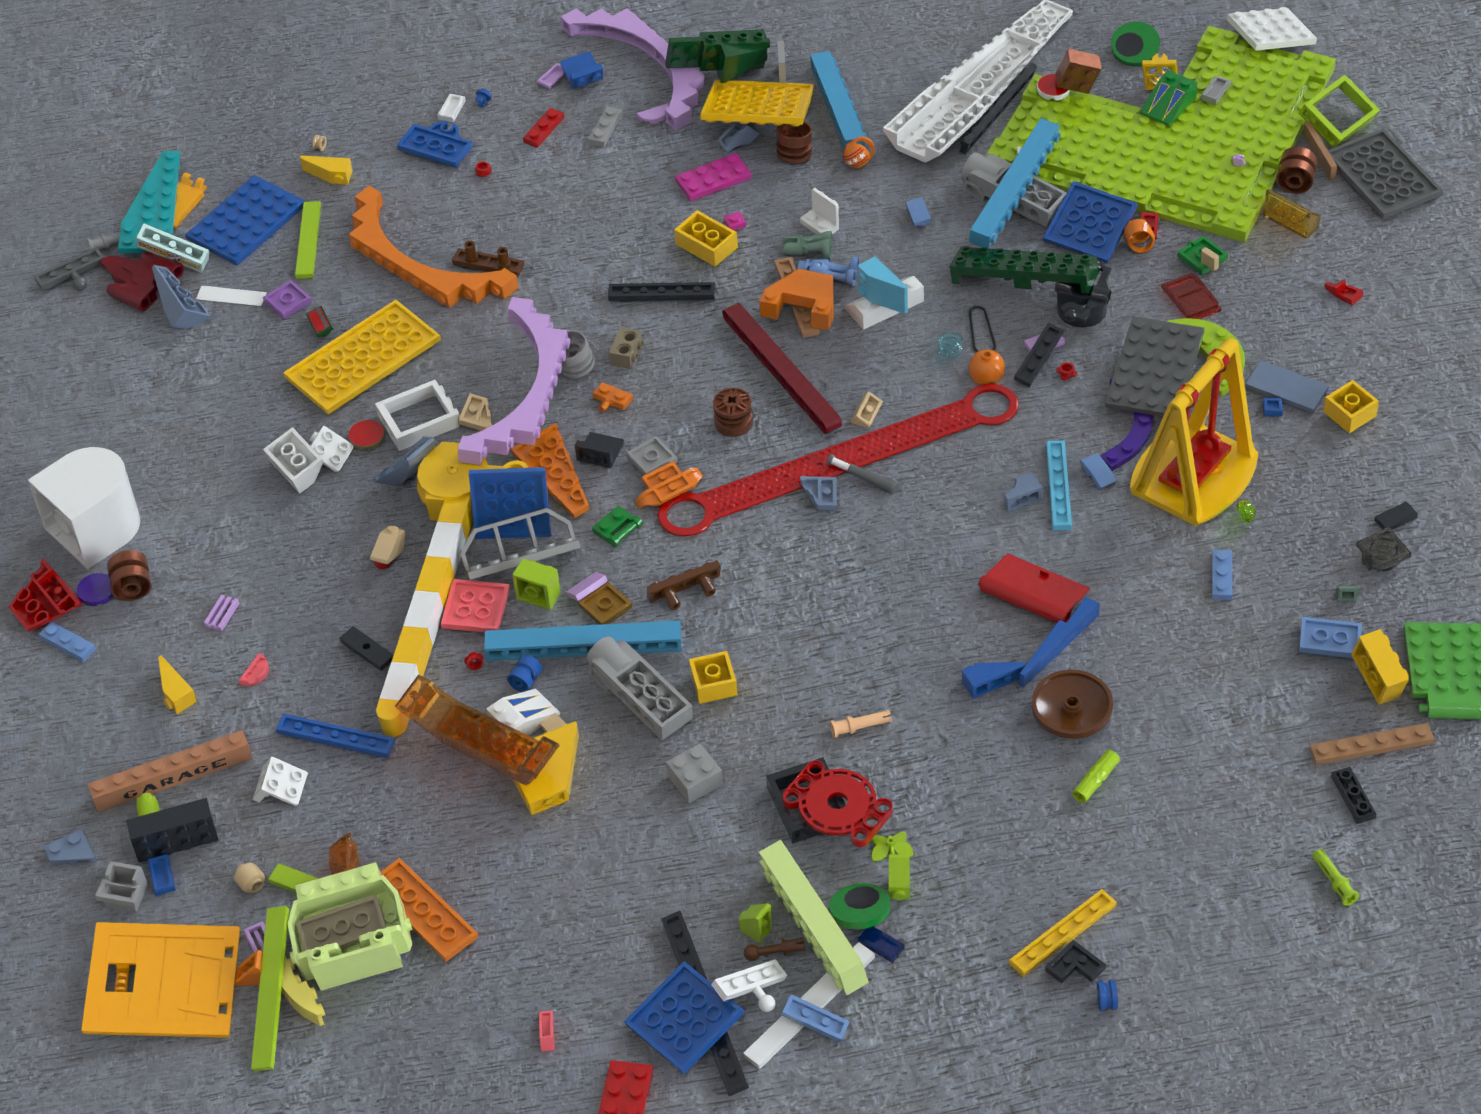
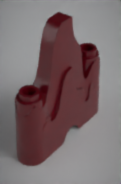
(135, 278)

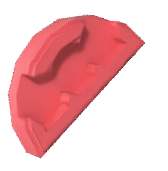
(255, 672)

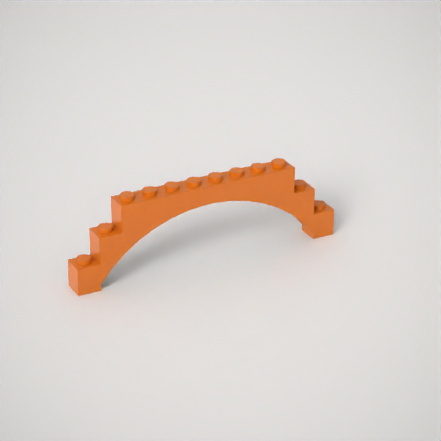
(442, 285)

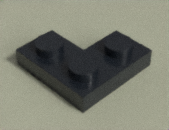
(1074, 958)

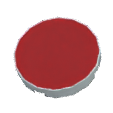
(1048, 88)

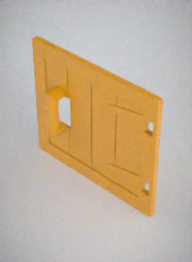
(176, 980)

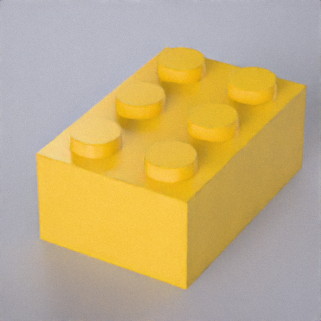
(706, 238)
(1380, 666)

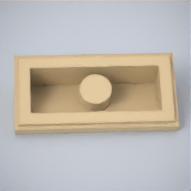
(866, 410)

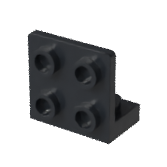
(598, 449)

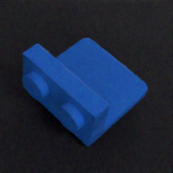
(582, 70)

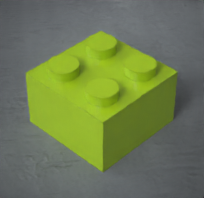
(536, 584)

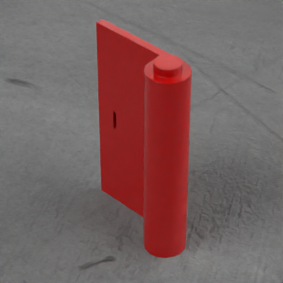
(1033, 588)

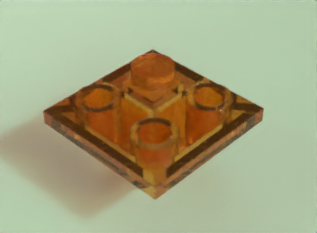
(343, 855)

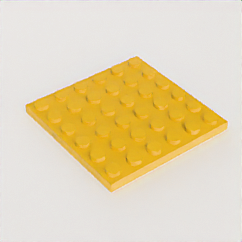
(758, 102)

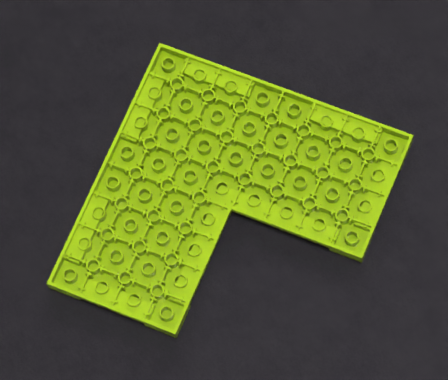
(1184, 167)

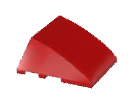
(43, 599)

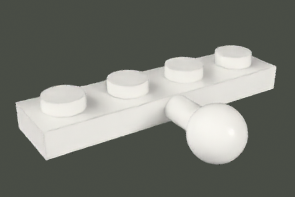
(751, 981)

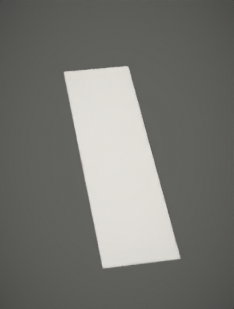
(231, 295)

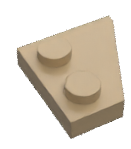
(475, 413)

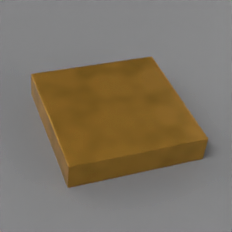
(605, 604)

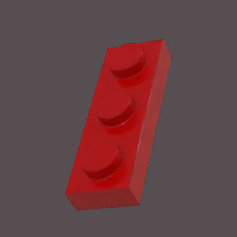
(543, 127)

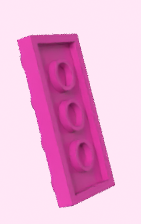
(713, 177)

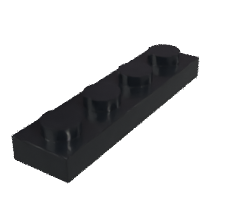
(1038, 354)

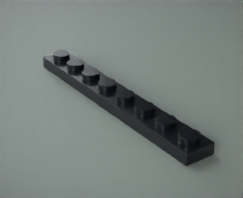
(1000, 105)

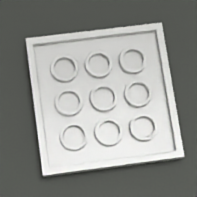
(1271, 28)

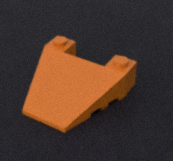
(805, 290)

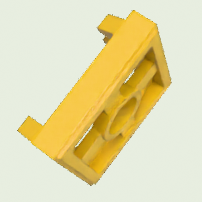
(1159, 63)

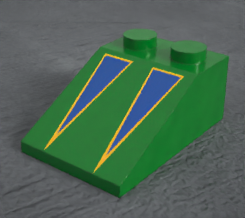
(1169, 98)

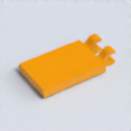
(187, 197)

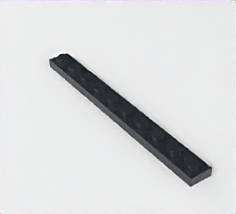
(723, 1049)

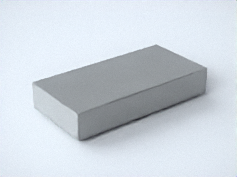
(1215, 90)

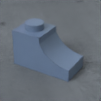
(738, 135)
(1026, 491)

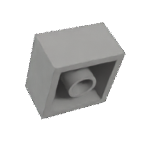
(694, 773)

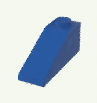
(990, 676)

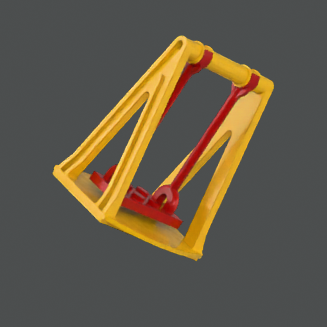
(1186, 452)

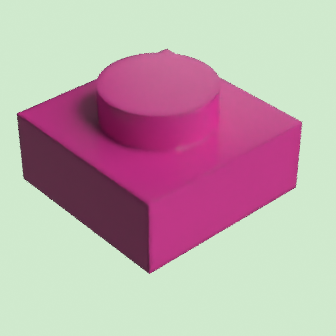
(735, 221)

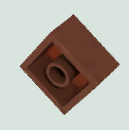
(1078, 71)

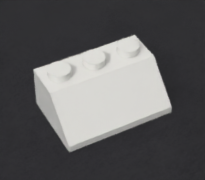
(294, 459)

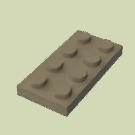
(342, 924)

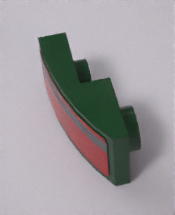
(319, 322)

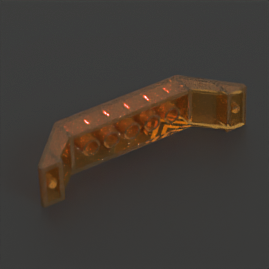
(475, 732)

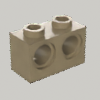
(626, 348)

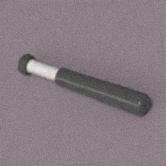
(866, 475)

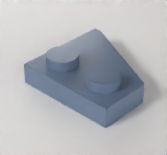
(821, 491)
(69, 849)

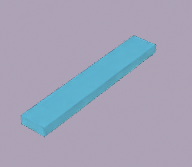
(1058, 485)

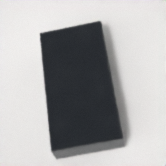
(1396, 516)

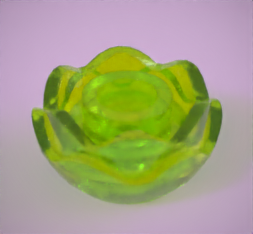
(1247, 510)

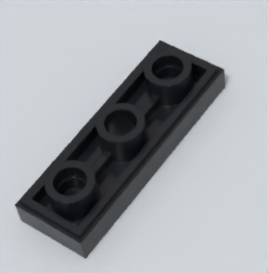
(366, 648)
(1353, 795)

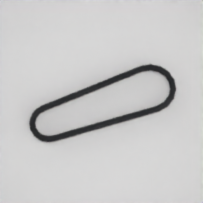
(989, 326)

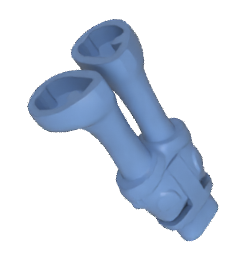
(845, 273)

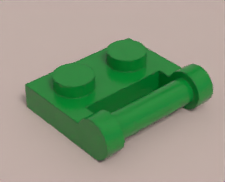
(613, 522)

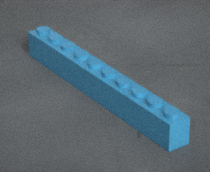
(1014, 184)
(578, 640)

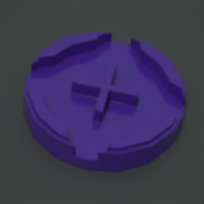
(94, 589)

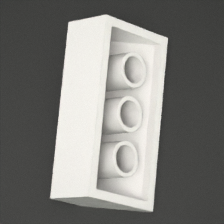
(869, 313)

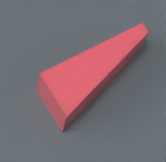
(546, 1031)

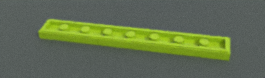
(270, 989)

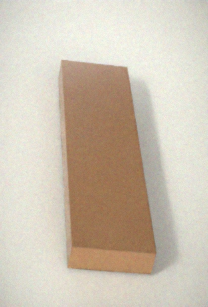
(1320, 150)

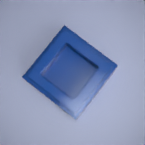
(1272, 407)

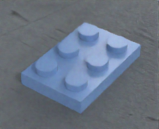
(1328, 637)

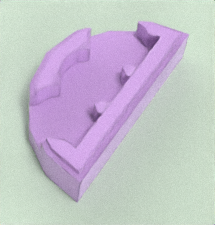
(653, 115)

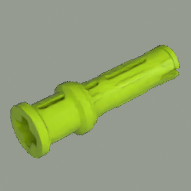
(1339, 883)

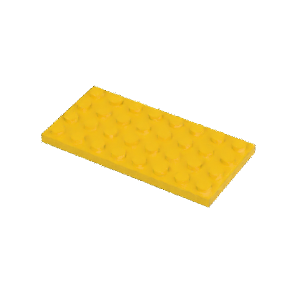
(361, 356)

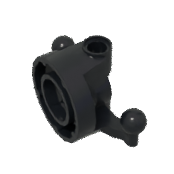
(1081, 308)

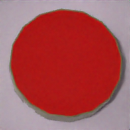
(366, 435)

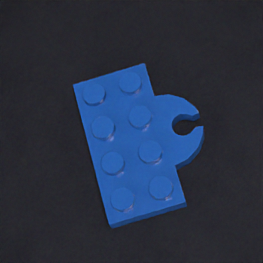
(436, 143)

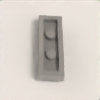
(605, 126)

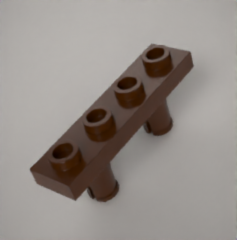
(486, 262)
(692, 577)

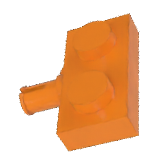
(611, 397)

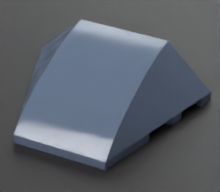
(407, 464)

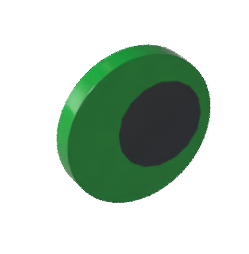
(1135, 43)
(860, 906)

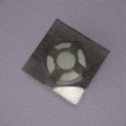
(1382, 550)

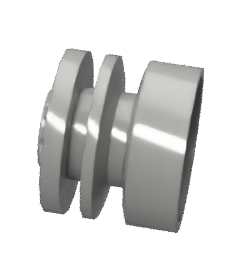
(579, 356)

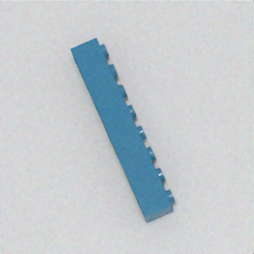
(836, 98)

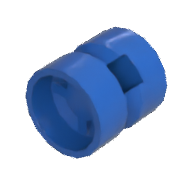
(524, 673)

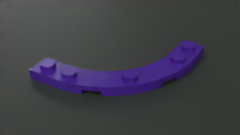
(1132, 443)

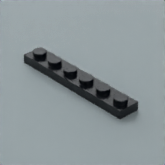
(661, 291)

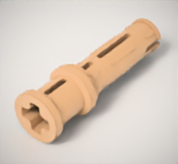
(851, 724)

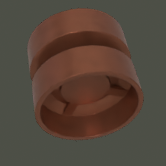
(1296, 170)
(129, 575)

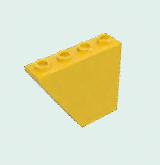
(555, 779)

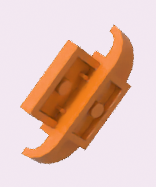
(666, 484)

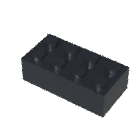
(172, 830)

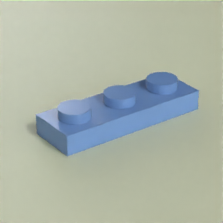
(1222, 574)
(67, 641)
(815, 1018)

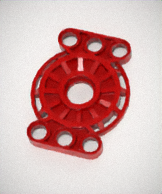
(841, 821)

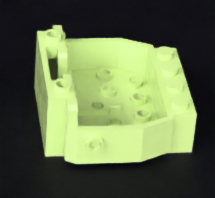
(377, 950)

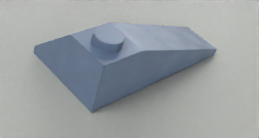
(176, 301)

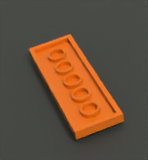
(428, 913)

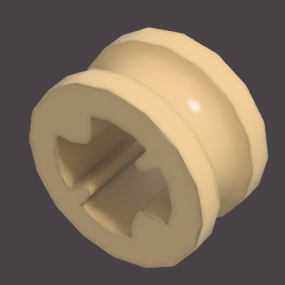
(319, 142)

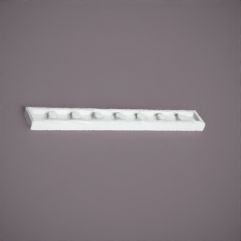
(785, 1029)

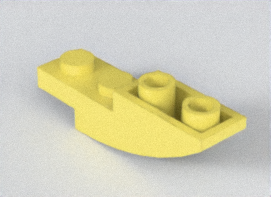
(300, 995)

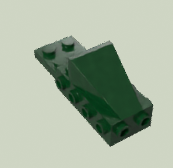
(720, 51)

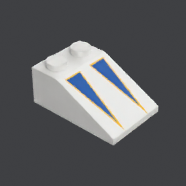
(522, 711)

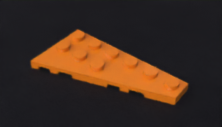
(560, 474)

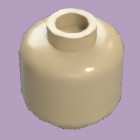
(249, 878)

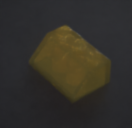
(1290, 214)

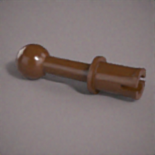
(753, 952)

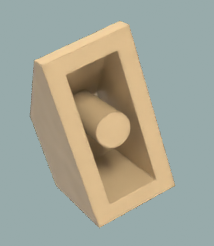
(388, 545)

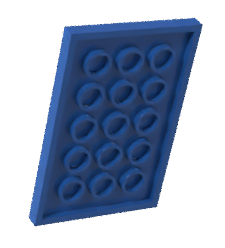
(245, 220)

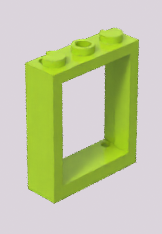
(1324, 127)

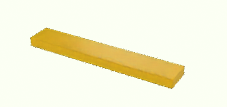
(1062, 933)

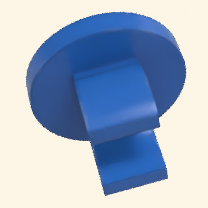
(482, 97)

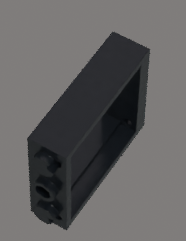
(781, 780)

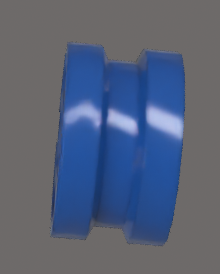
(1107, 995)

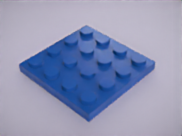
(1090, 221)
(507, 494)
(683, 1018)

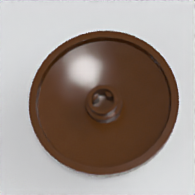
(1072, 704)

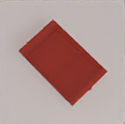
(1191, 296)

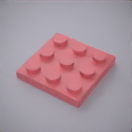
(475, 606)

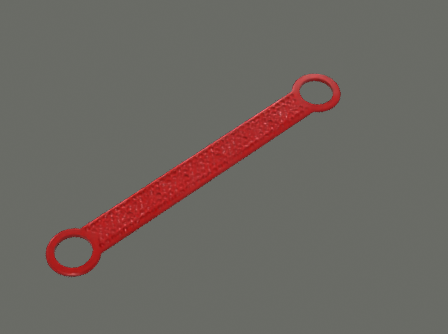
(857, 451)

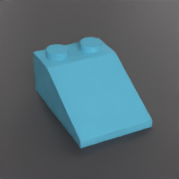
(882, 286)

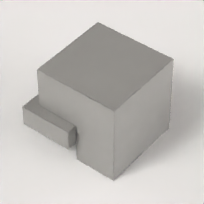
(122, 887)

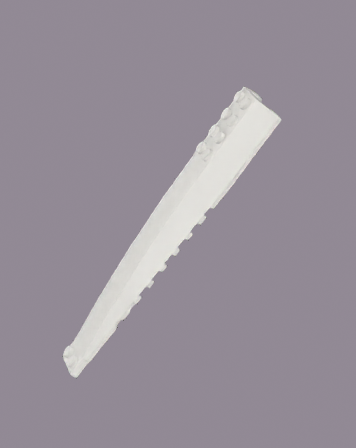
(963, 96)

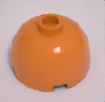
(986, 367)

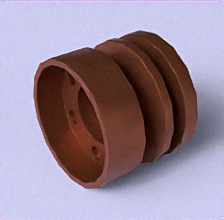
(794, 143)
(732, 412)

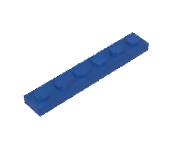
(335, 735)

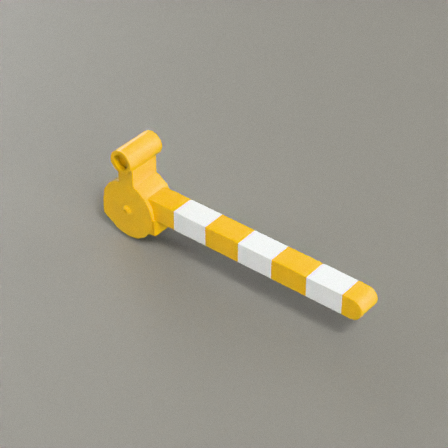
(447, 495)

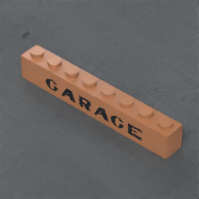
(170, 771)

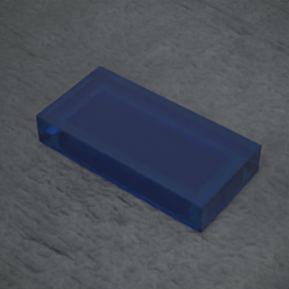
(881, 943)

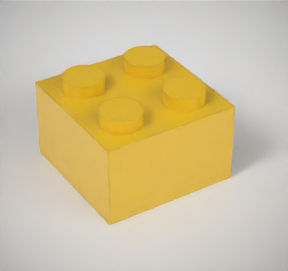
(1351, 406)
(713, 677)

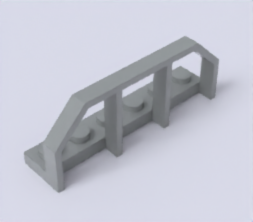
(513, 560)

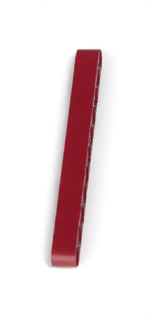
(782, 368)

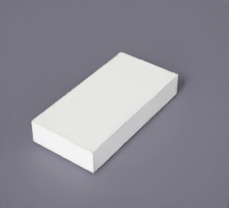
(451, 108)

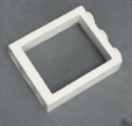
(430, 429)

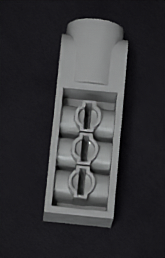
(984, 173)
(639, 686)

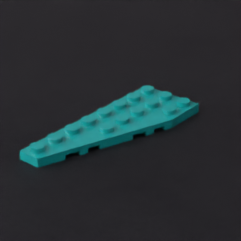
(153, 204)

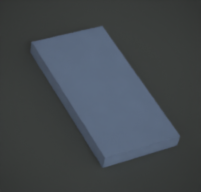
(1285, 384)

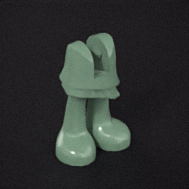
(802, 245)

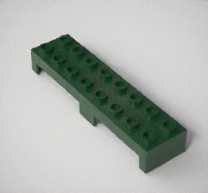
(1025, 266)

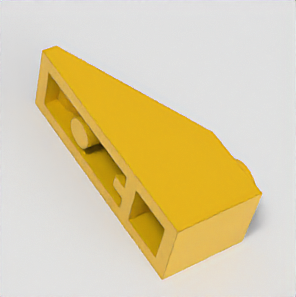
(328, 168)
(175, 689)

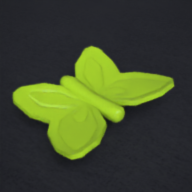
(891, 843)

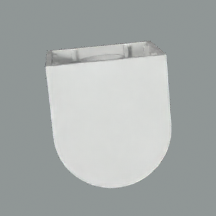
(87, 503)

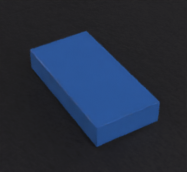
(161, 875)

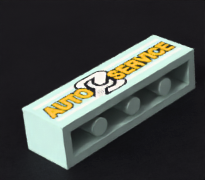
(173, 248)

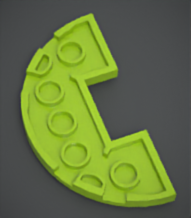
(1213, 337)

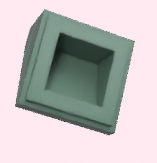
(1347, 593)

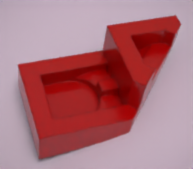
(1152, 220)
(1344, 292)

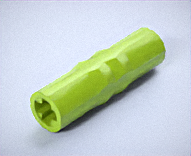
(1095, 776)

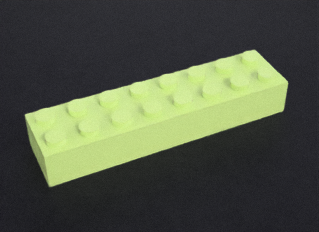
(813, 918)

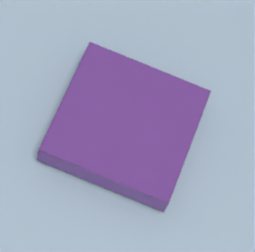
(287, 299)

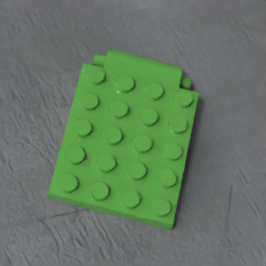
(1445, 668)

